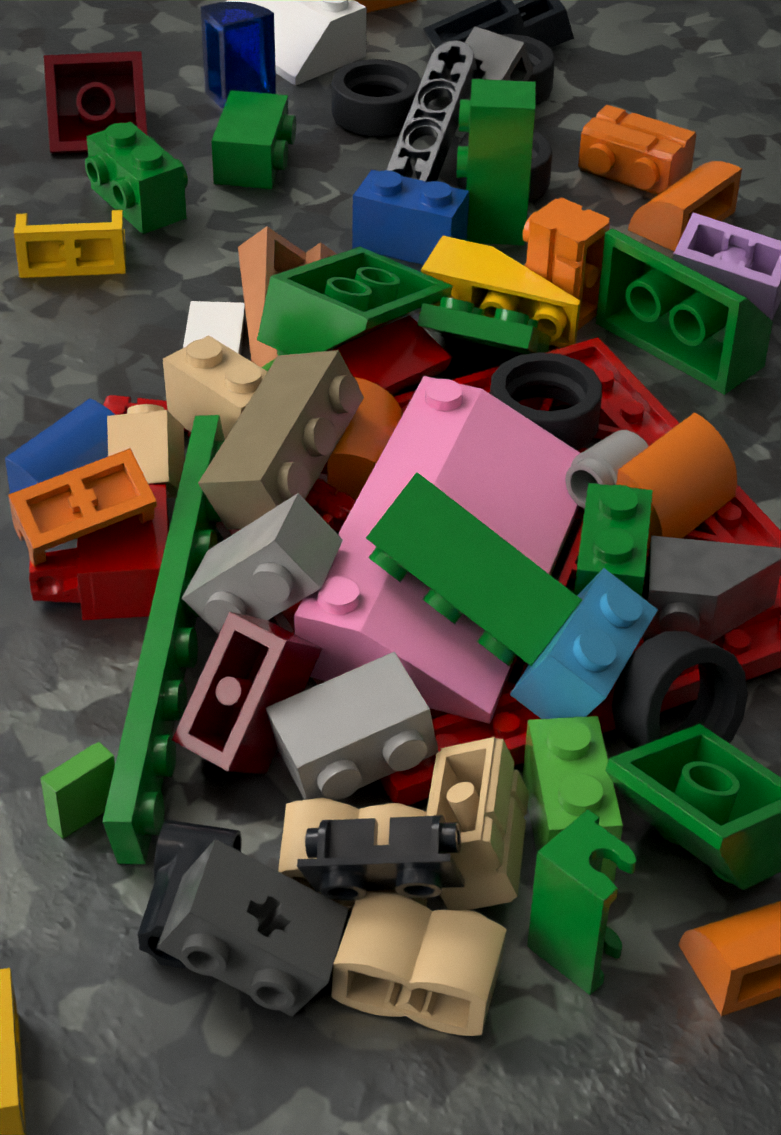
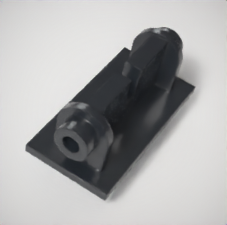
(413, 863)

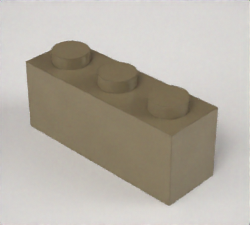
(282, 436)

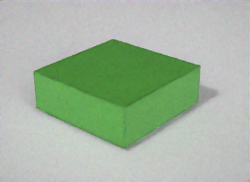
(78, 789)

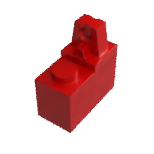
(110, 569)

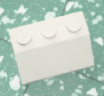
(315, 36)

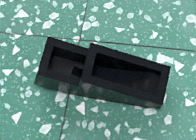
(532, 18)

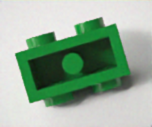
(136, 176)

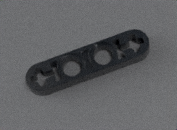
(437, 123)

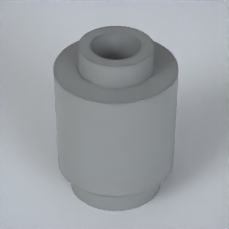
(601, 463)

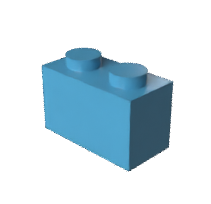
(586, 651)

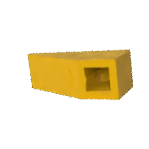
(495, 281)

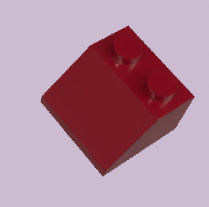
(90, 94)

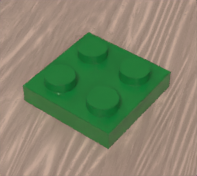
(467, 323)

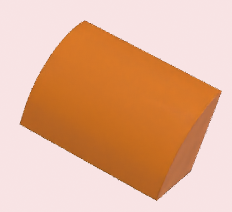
(705, 191)
(363, 439)
(688, 474)
(738, 958)

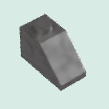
(708, 585)

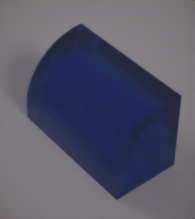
(237, 49)

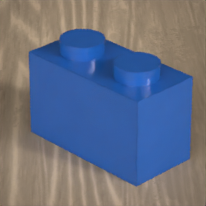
(406, 215)

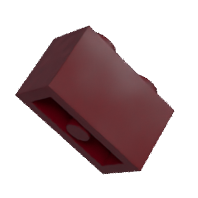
(245, 673)

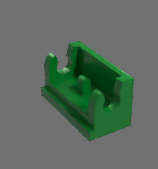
(574, 900)

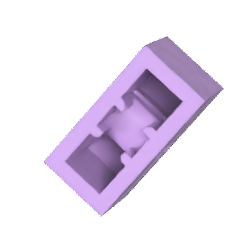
(734, 259)

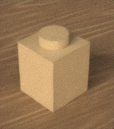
(154, 440)

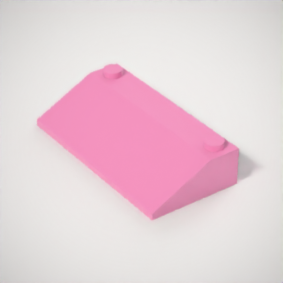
(495, 469)

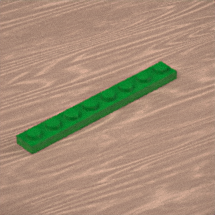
(169, 647)

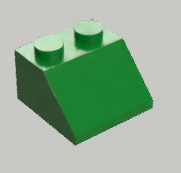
(706, 801)

